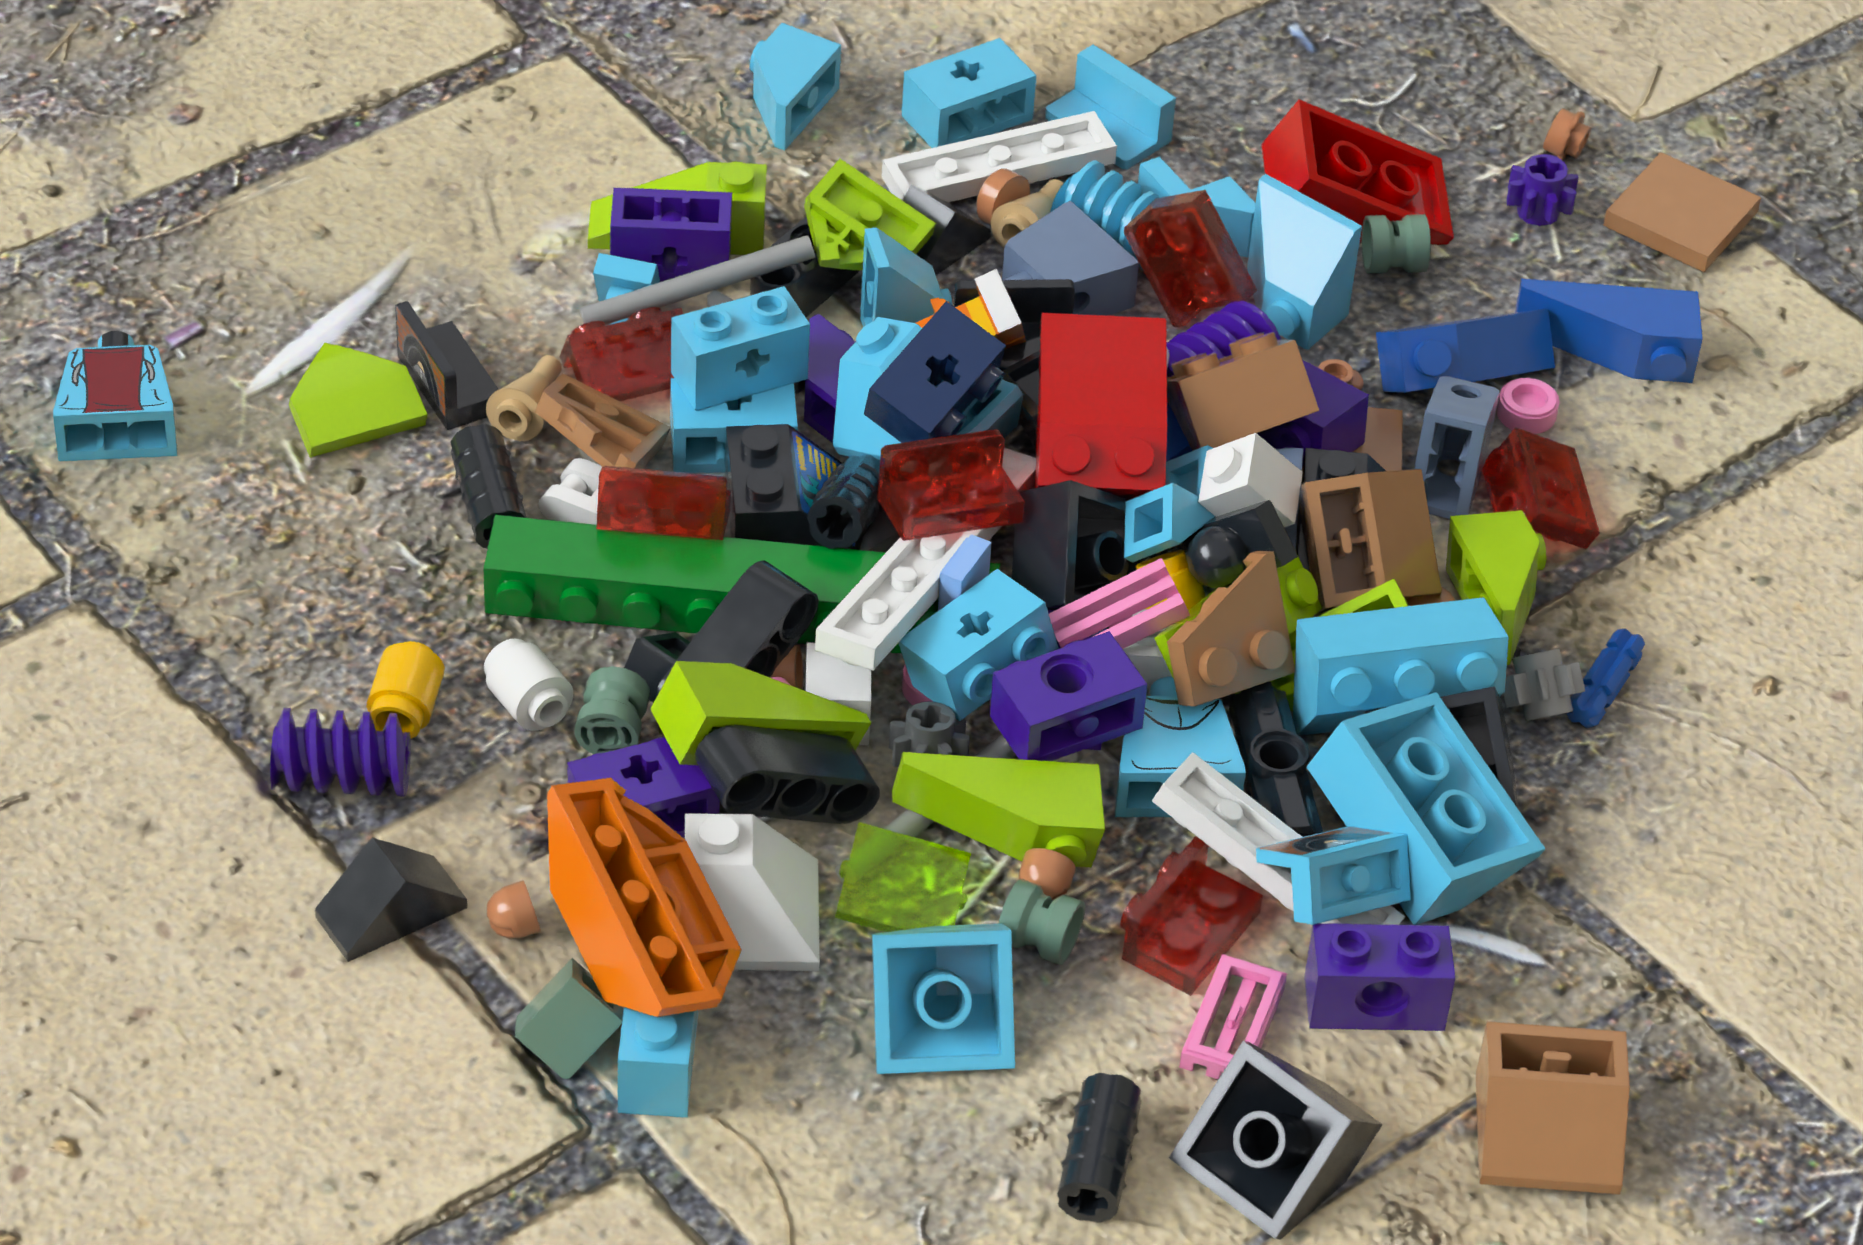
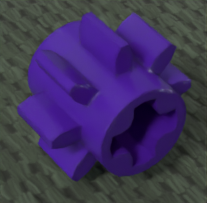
(1542, 190)

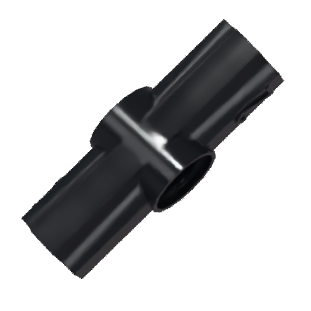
(1274, 757)

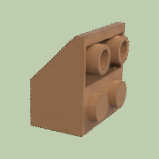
(1240, 393)
(1367, 533)
(1552, 1107)

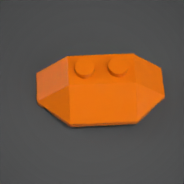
(636, 902)

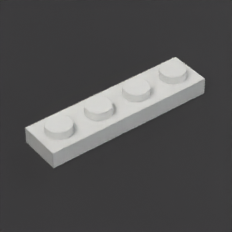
(1031, 151)
(1238, 825)

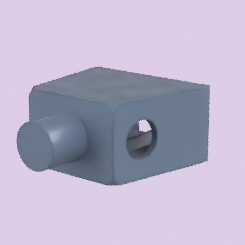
(1075, 248)
(1458, 429)

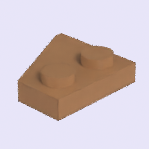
(601, 425)
(1235, 638)

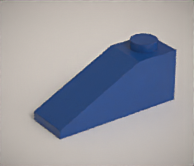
(1621, 327)
(1465, 350)

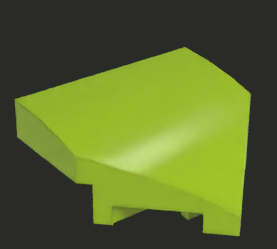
(847, 205)
(353, 400)

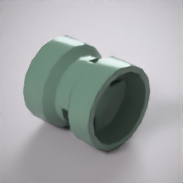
(1396, 244)
(612, 710)
(1042, 921)

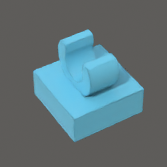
(622, 275)

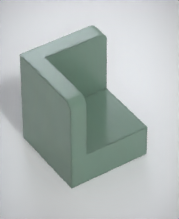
(567, 1020)

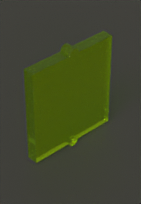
(900, 881)

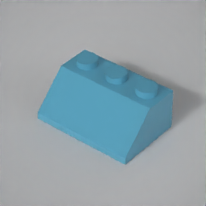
(1392, 657)
(1424, 778)

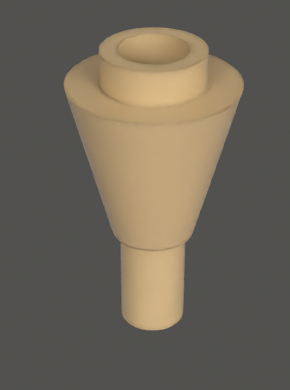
(1021, 213)
(515, 404)

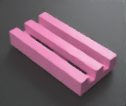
(1117, 602)
(1218, 1058)

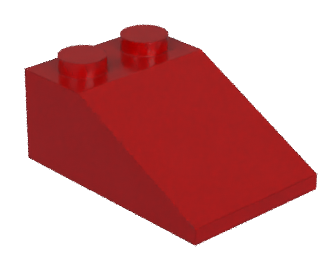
(1357, 169)
(1102, 403)

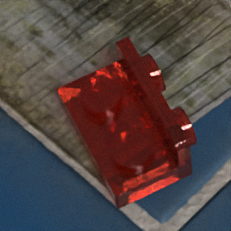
(1188, 256)
(623, 357)
(1545, 484)
(947, 485)
(663, 502)
(1186, 919)

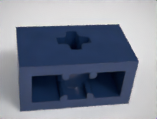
(947, 350)

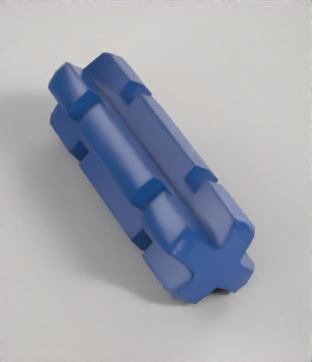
(1606, 677)

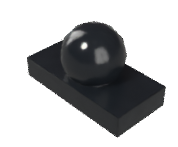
(1223, 543)

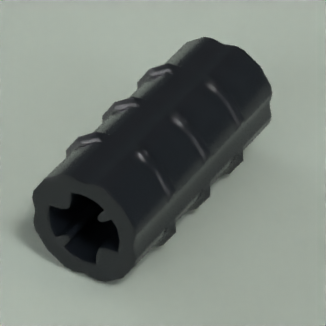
(485, 478)
(846, 503)
(1099, 1147)

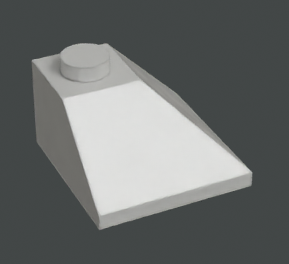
(762, 888)

